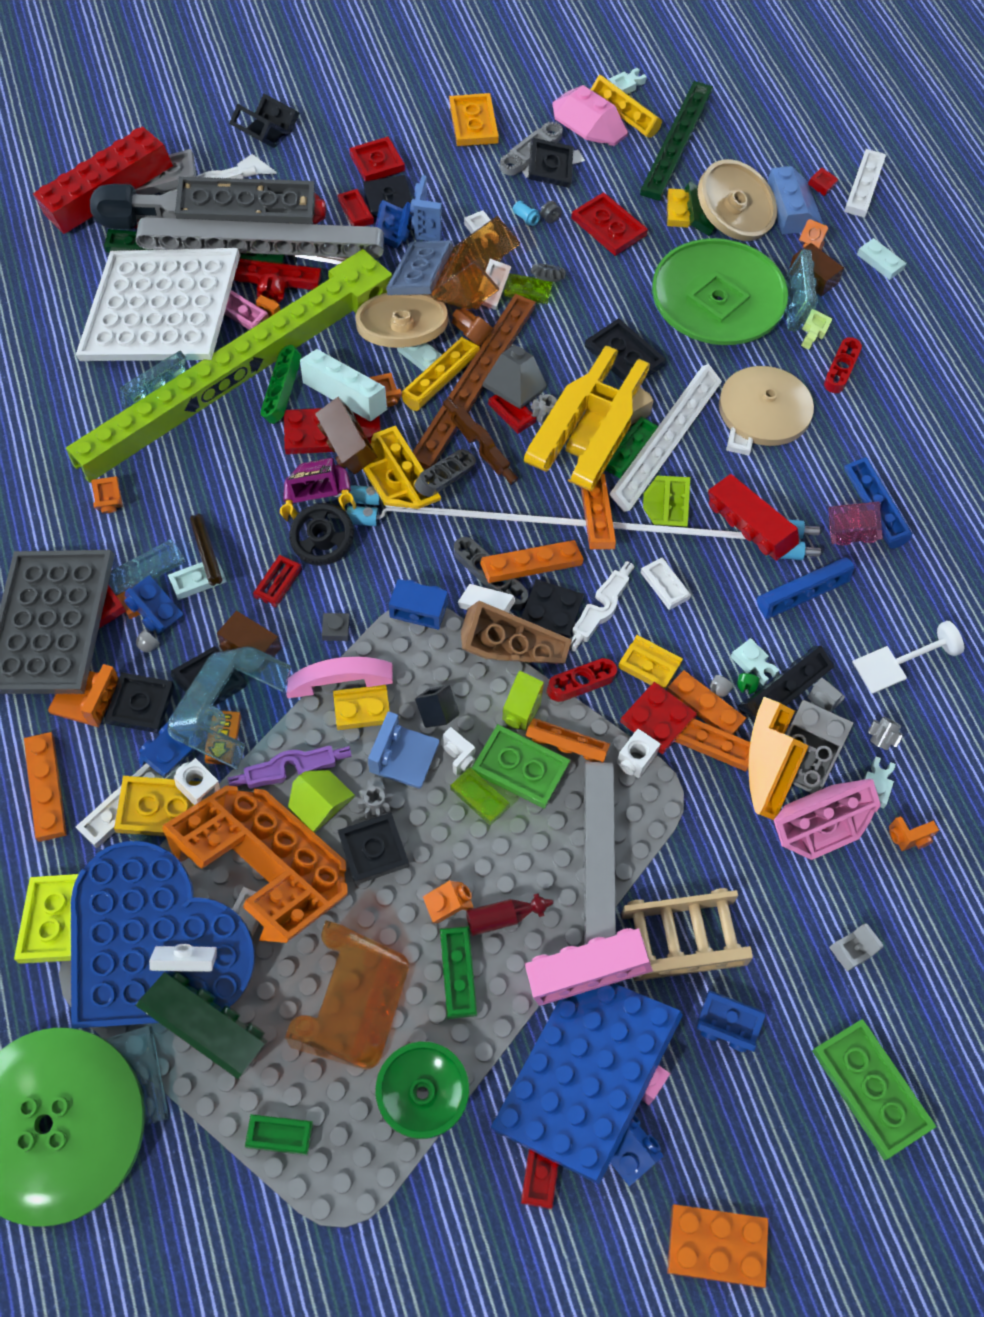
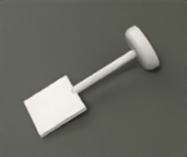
(882, 670)

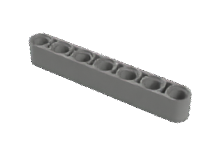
(599, 851)

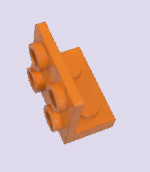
(92, 705)

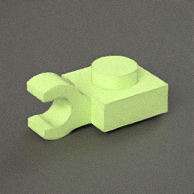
(816, 326)

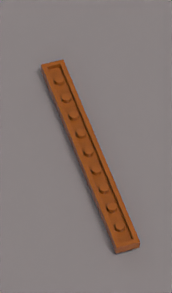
(470, 384)

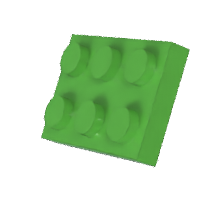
(521, 766)

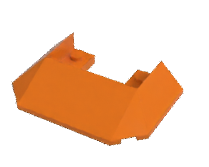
(300, 867)

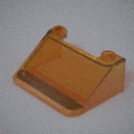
(357, 1002)

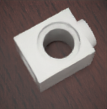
(641, 744)
(195, 770)

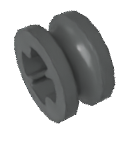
(550, 212)

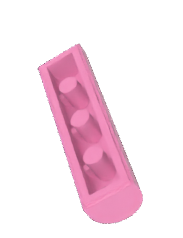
(244, 311)

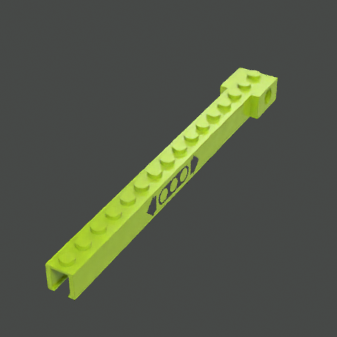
(207, 381)

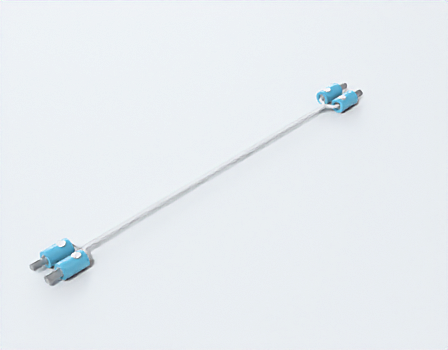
(369, 517)

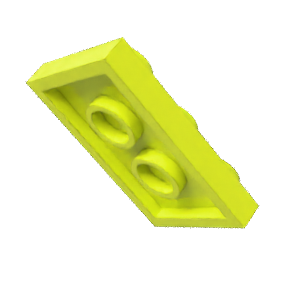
(46, 920)

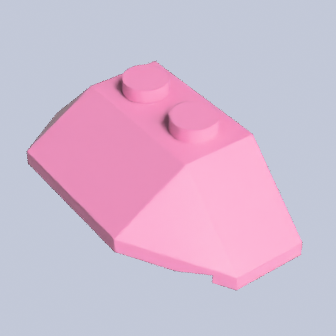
(590, 116)
(827, 818)

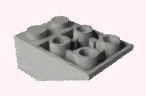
(825, 736)

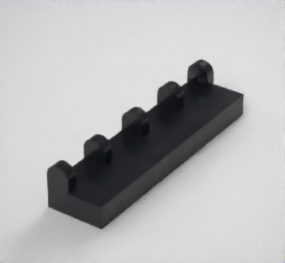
(791, 682)

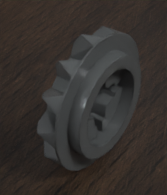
(548, 272)

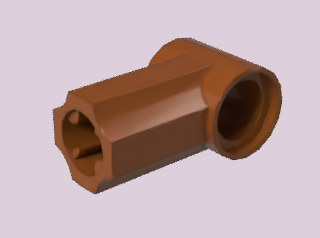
(472, 327)

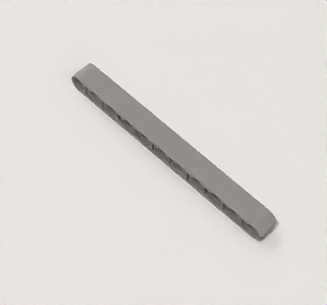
(259, 237)

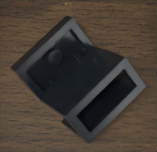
(271, 121)

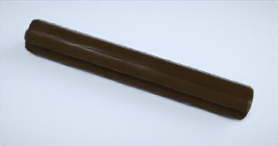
(205, 549)

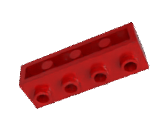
(753, 517)

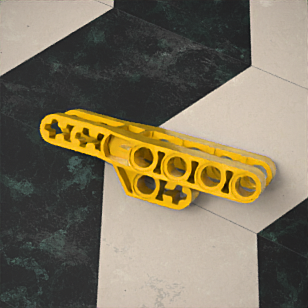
(600, 427)

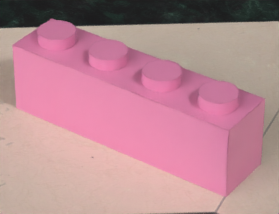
(588, 966)

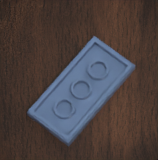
(420, 268)

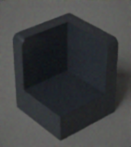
(437, 706)

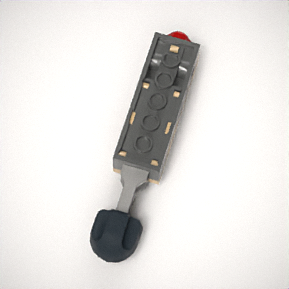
(211, 199)

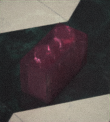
(855, 523)

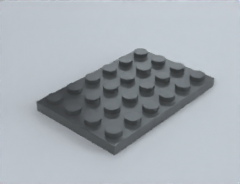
(51, 619)

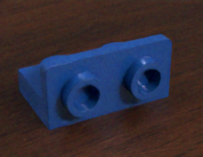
(153, 605)

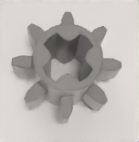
(543, 407)
(885, 733)
(372, 794)

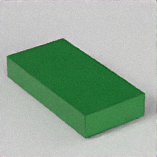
(279, 1134)

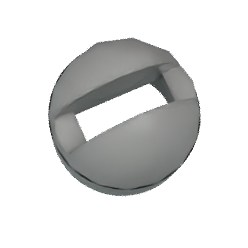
(146, 641)
(721, 686)

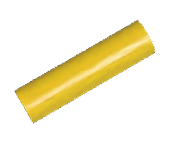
(627, 107)
(439, 374)

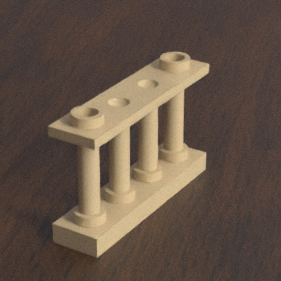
(705, 957)

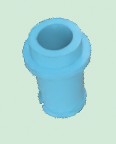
(530, 215)

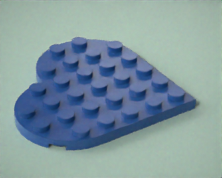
(127, 906)

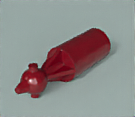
(504, 914)

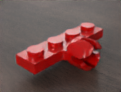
(276, 277)

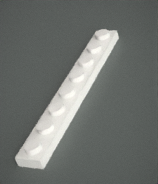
(665, 438)

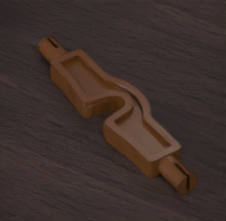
(473, 432)

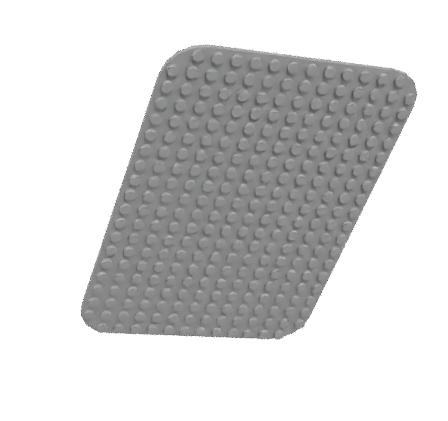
(529, 850)

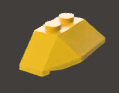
(396, 471)

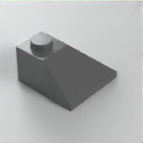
(515, 377)

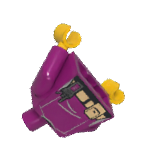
(316, 481)

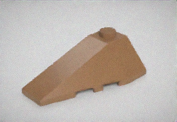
(506, 637)

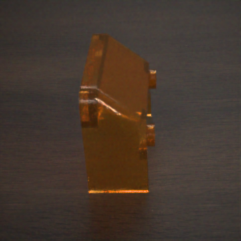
(464, 275)

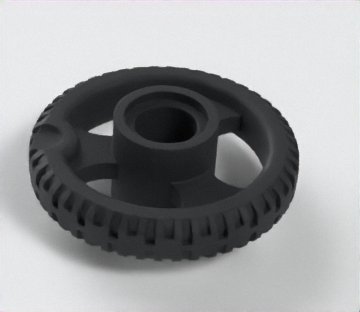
(319, 523)

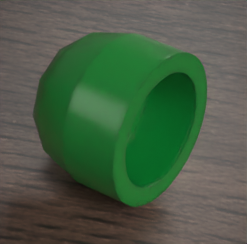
(748, 682)

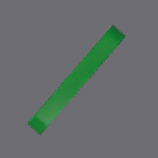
(281, 384)

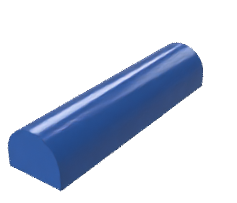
(871, 489)
(805, 588)

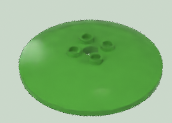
(709, 268)
(94, 1129)

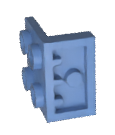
(427, 214)
(402, 753)

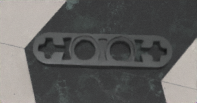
(449, 469)
(477, 553)

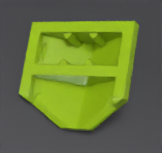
(668, 501)
(318, 797)

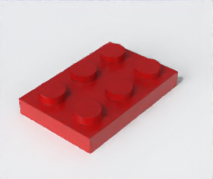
(609, 223)

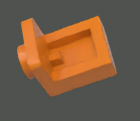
(813, 233)
(392, 393)
(106, 494)
(906, 838)
(448, 900)

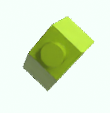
(523, 701)

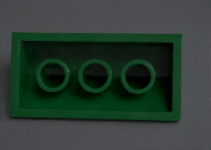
(203, 1023)

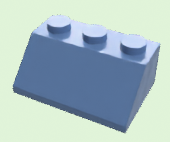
(793, 200)

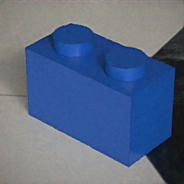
(418, 603)

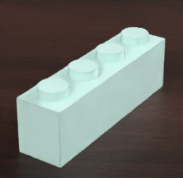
(337, 379)

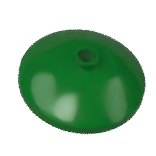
(419, 1067)

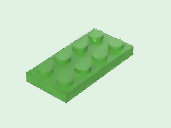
(873, 1089)

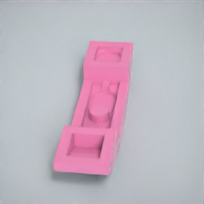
(339, 670)

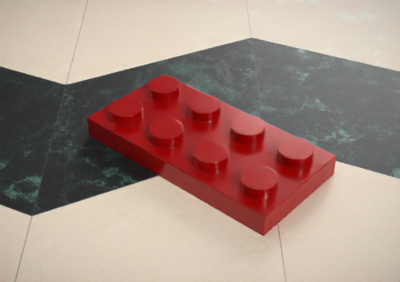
(304, 436)

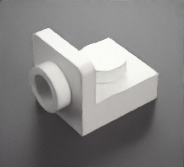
(459, 747)

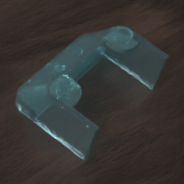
(199, 723)

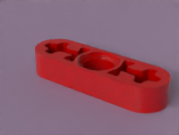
(843, 373)
(575, 688)

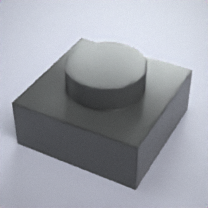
(335, 627)

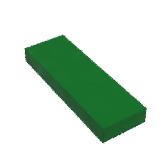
(631, 446)
(458, 972)

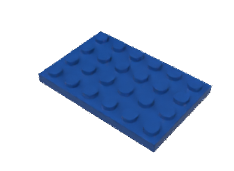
(587, 1077)

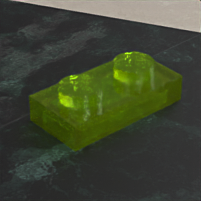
(528, 287)
(480, 796)

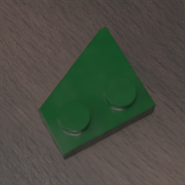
(697, 216)

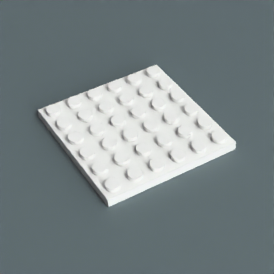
(159, 305)

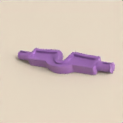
(274, 770)

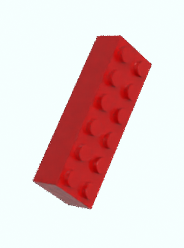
(128, 161)

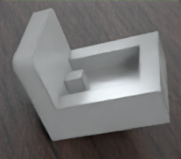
(825, 695)
(856, 947)

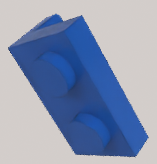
(394, 223)
(163, 753)
(730, 1021)
(635, 1153)

